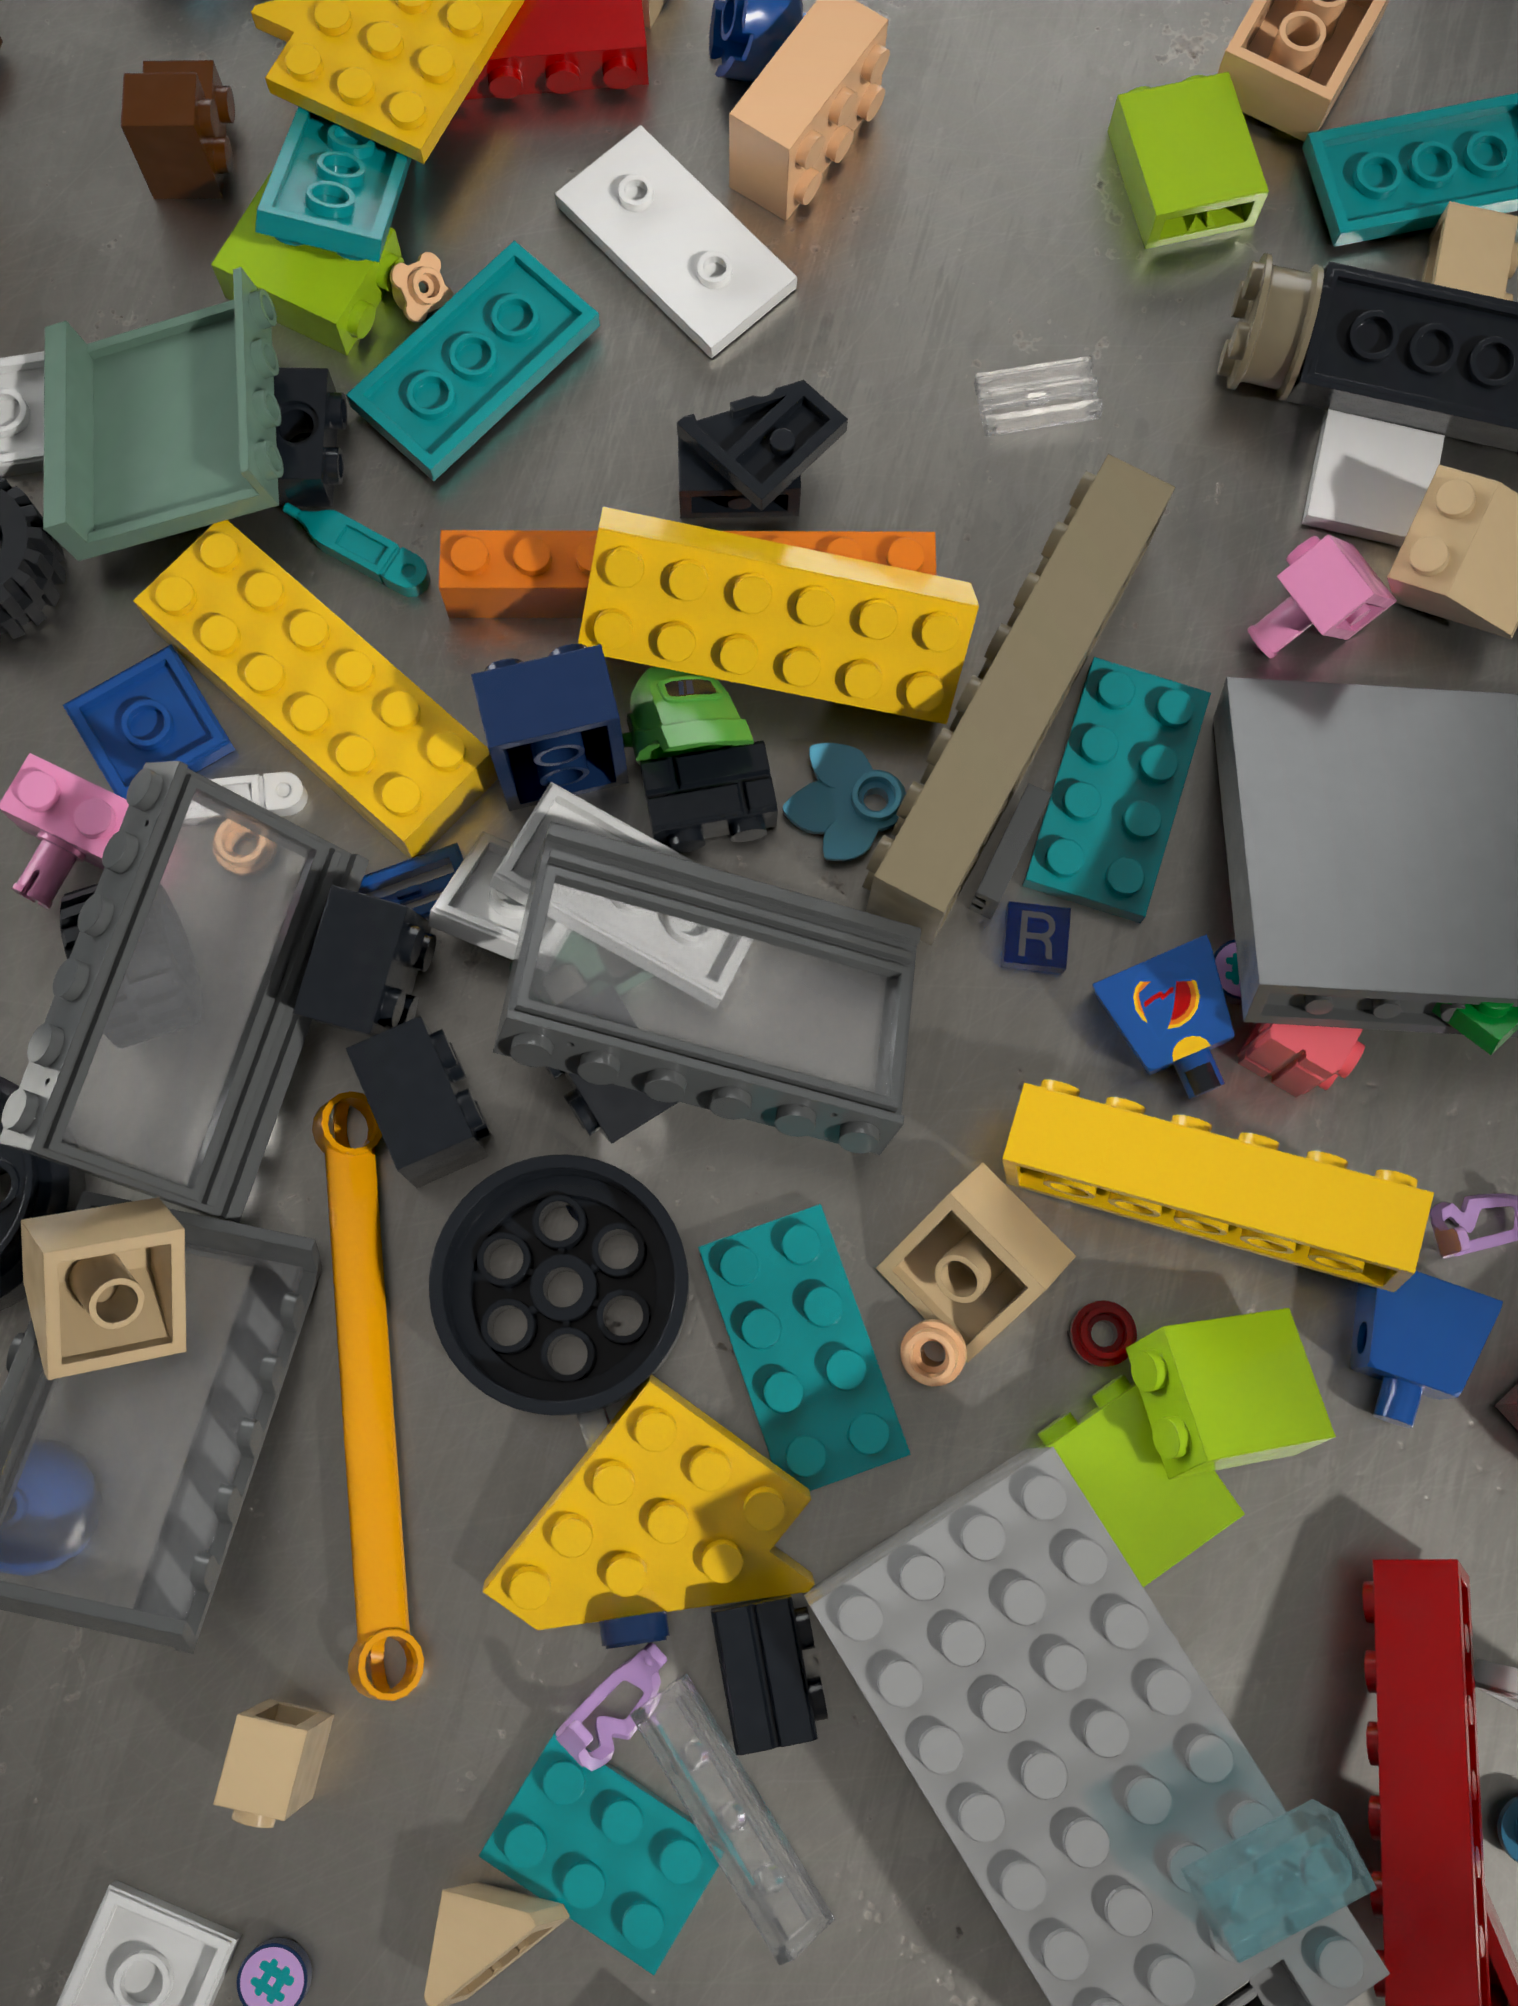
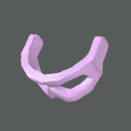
(1455, 1241)
(574, 1737)

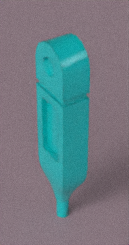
(364, 550)

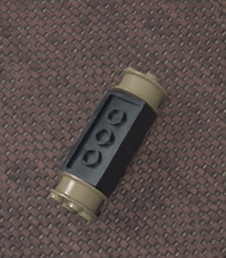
(1379, 349)

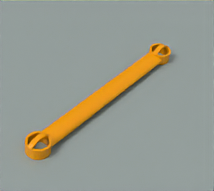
(366, 1401)

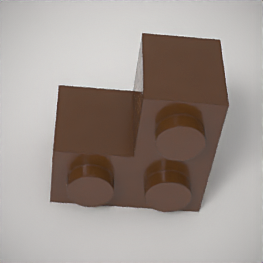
(178, 127)

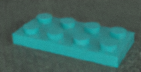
(1407, 167)
(332, 190)
(473, 360)
(1117, 790)
(803, 1349)

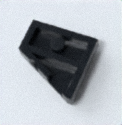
(766, 439)

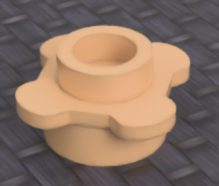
(406, 289)

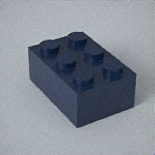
(552, 724)

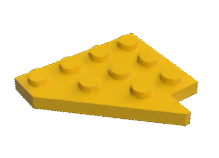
(383, 64)
(655, 1521)

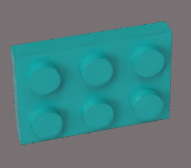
(605, 1851)

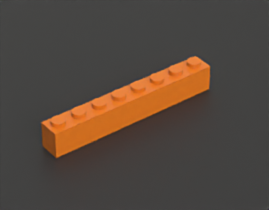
(550, 569)

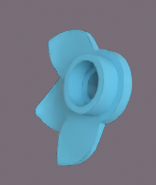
(836, 801)

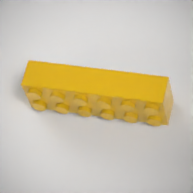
(777, 616)
(318, 688)
(1217, 1186)

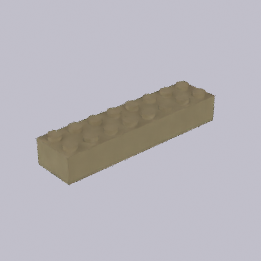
(1015, 696)

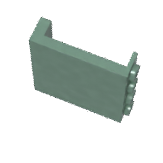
(161, 425)

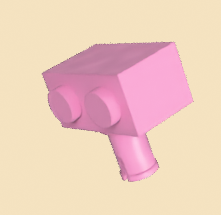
(1327, 588)
(68, 818)

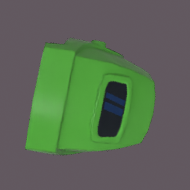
(681, 715)

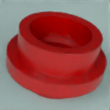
(1123, 1333)

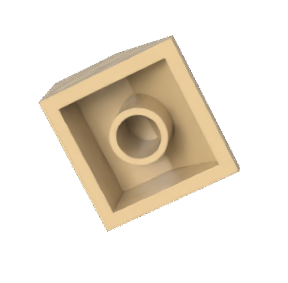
(1462, 553)
(976, 1260)
(105, 1286)

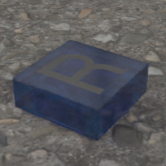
(1036, 937)

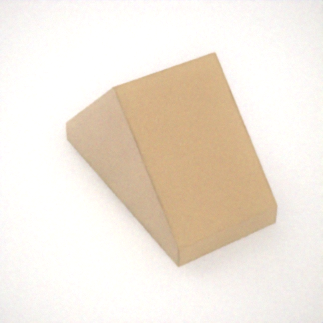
(481, 1934)

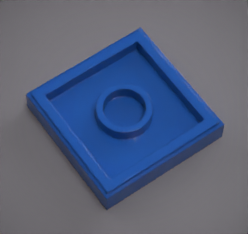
(148, 717)

